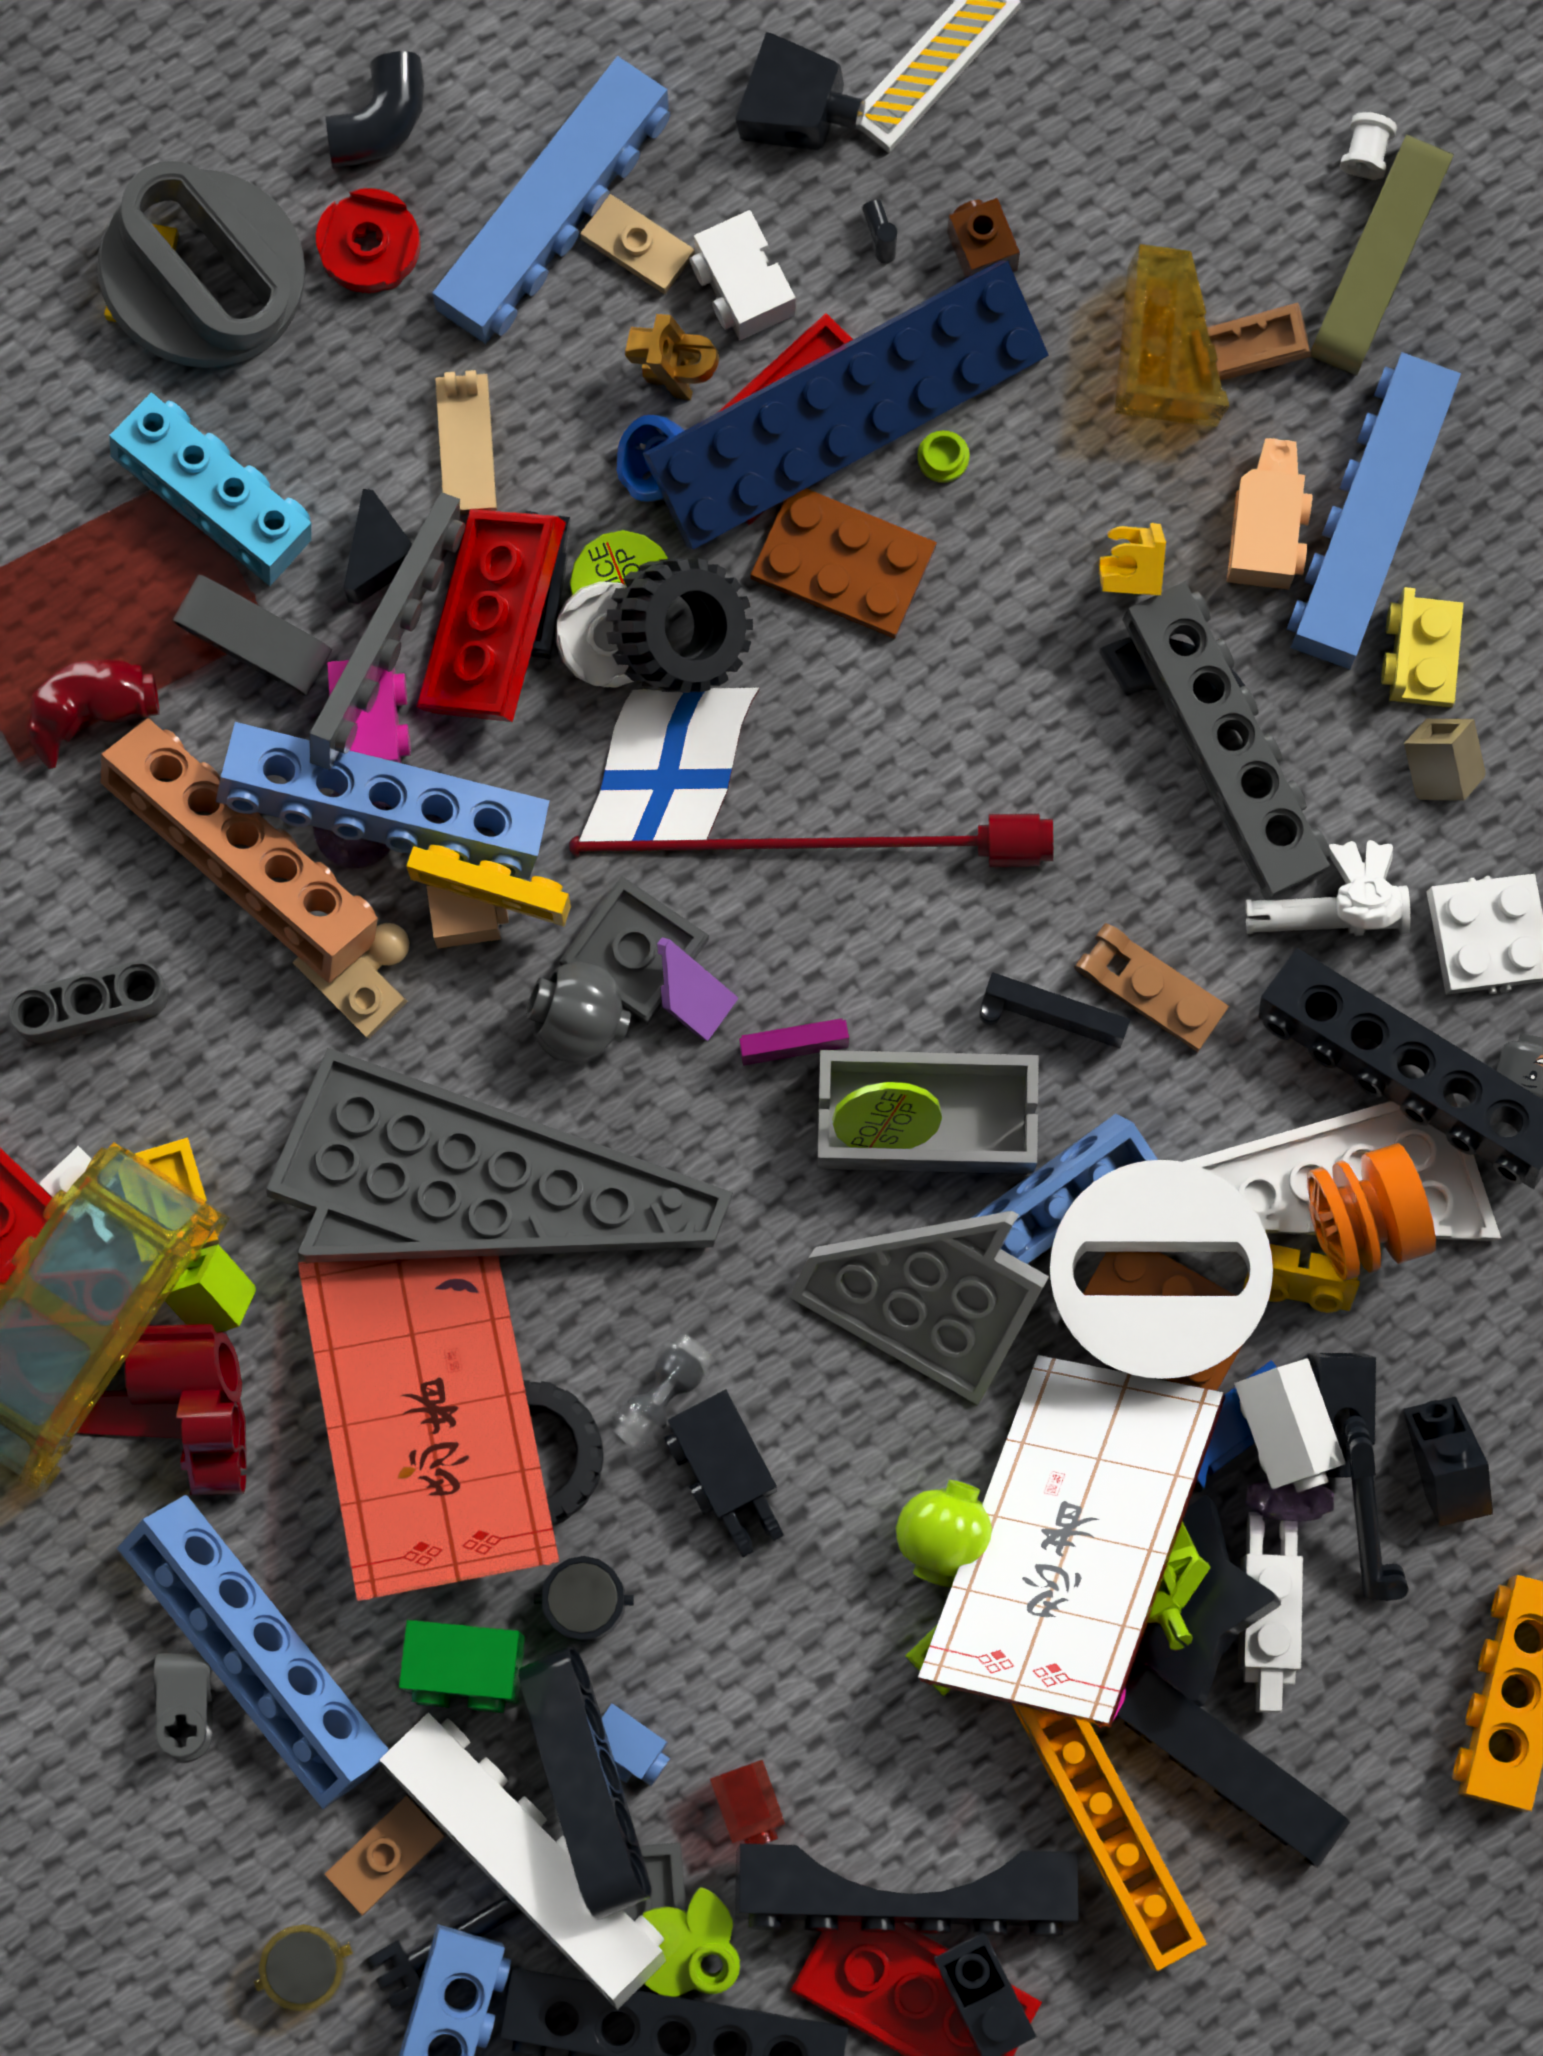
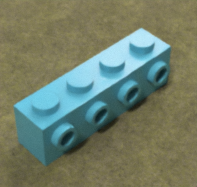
(211, 487)

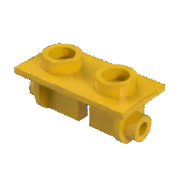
(1314, 1285)

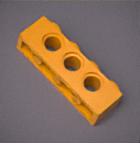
(1480, 1774)

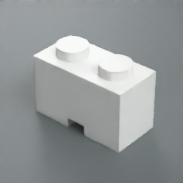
(736, 267)

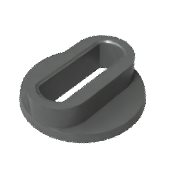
(159, 296)

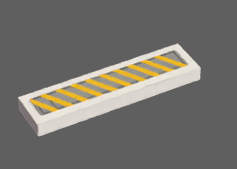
(932, 67)

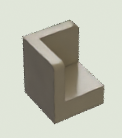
(1445, 759)

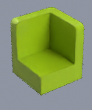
(212, 1291)

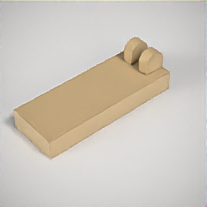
(466, 440)

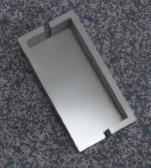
(979, 1101)

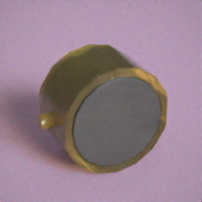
(303, 1967)

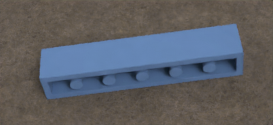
(552, 201)
(1374, 511)

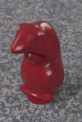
(85, 692)

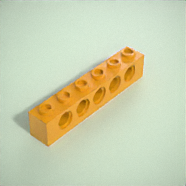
(1114, 1836)

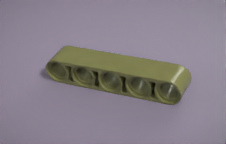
(1381, 255)

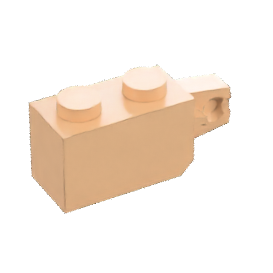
(1269, 519)

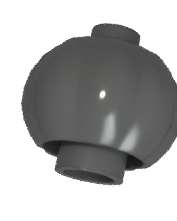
(577, 1012)

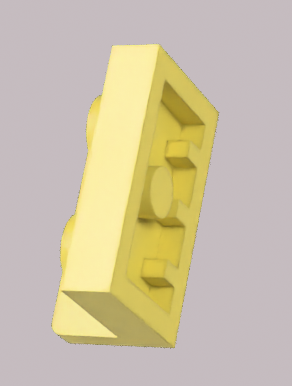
(1424, 650)

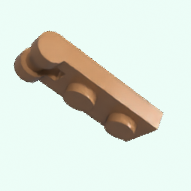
(1152, 988)

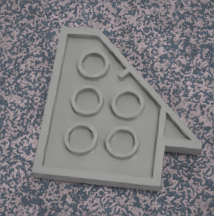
(929, 1296)

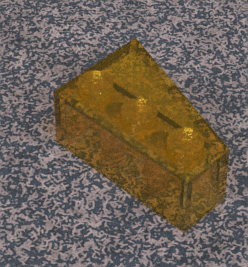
(1165, 344)

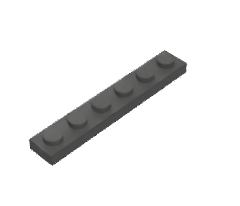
(381, 642)

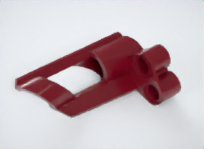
(186, 1388)

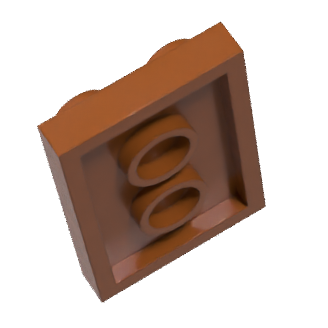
(844, 561)
(1158, 1276)

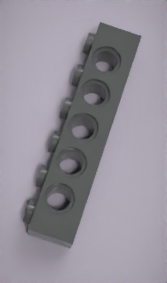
(1197, 722)

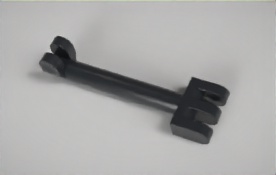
(1378, 1580)
(410, 1965)

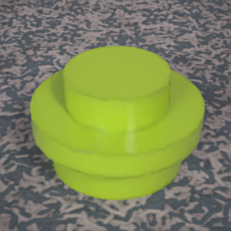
(943, 456)

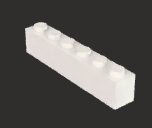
(521, 1857)

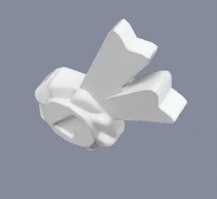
(1367, 898)

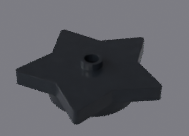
(1214, 1615)

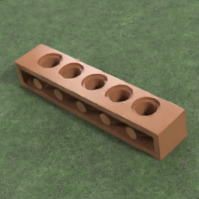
(324, 943)

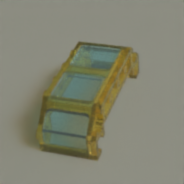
(87, 1299)

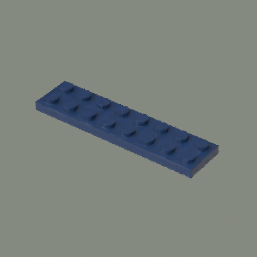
(846, 404)

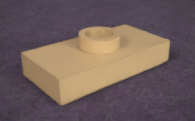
(637, 244)

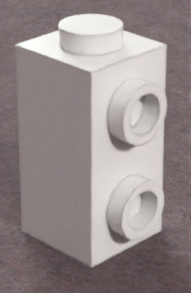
(1290, 1426)

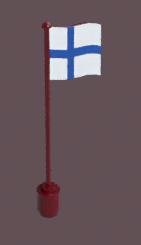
(674, 769)

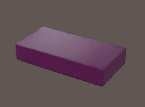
(793, 1041)

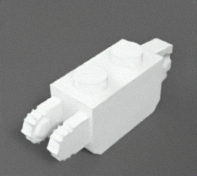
(1272, 1646)

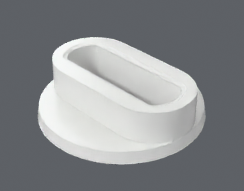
(1161, 1210)

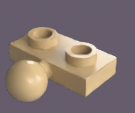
(360, 989)

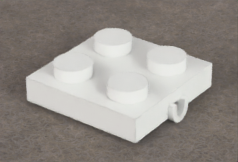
(1488, 933)

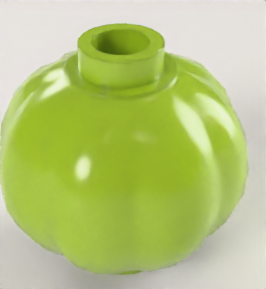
(943, 1531)

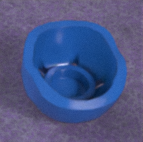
(630, 461)

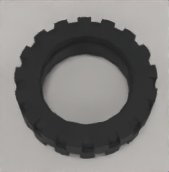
(588, 1445)

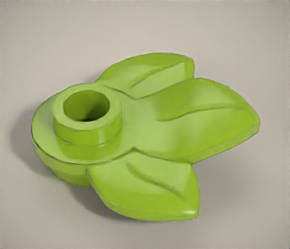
(688, 1939)

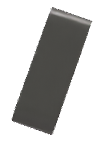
(251, 634)
(64, 995)

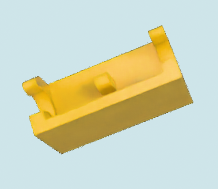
(1134, 566)

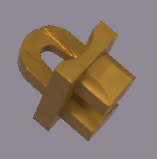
(671, 356)

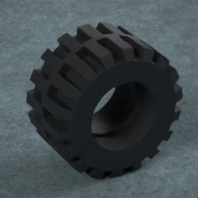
(717, 618)

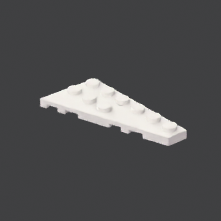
(1275, 1170)

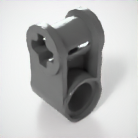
(183, 1694)

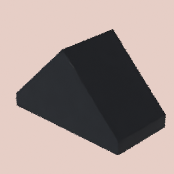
(376, 549)

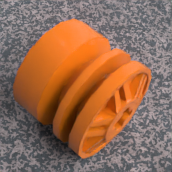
(1381, 1208)

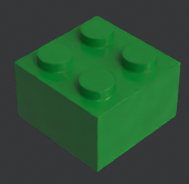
(462, 1664)

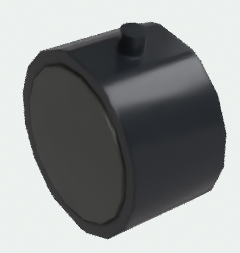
(583, 1599)

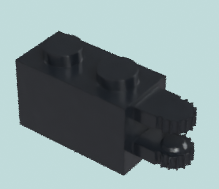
(725, 1466)

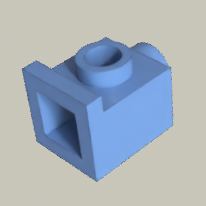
(634, 1747)

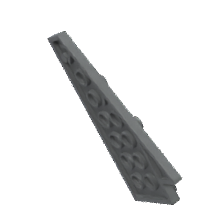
(441, 1176)

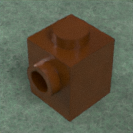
(981, 236)

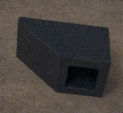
(1449, 1461)
(984, 1997)

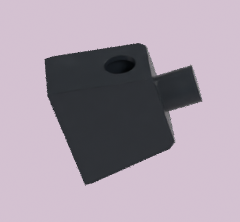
(795, 97)
(1346, 1382)

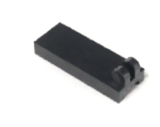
(1051, 1009)

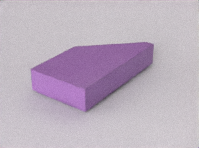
(692, 992)

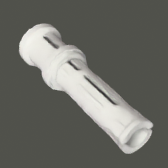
(1311, 915)

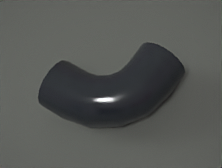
(386, 119)

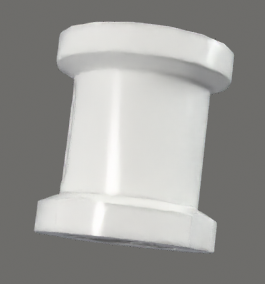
(1368, 145)

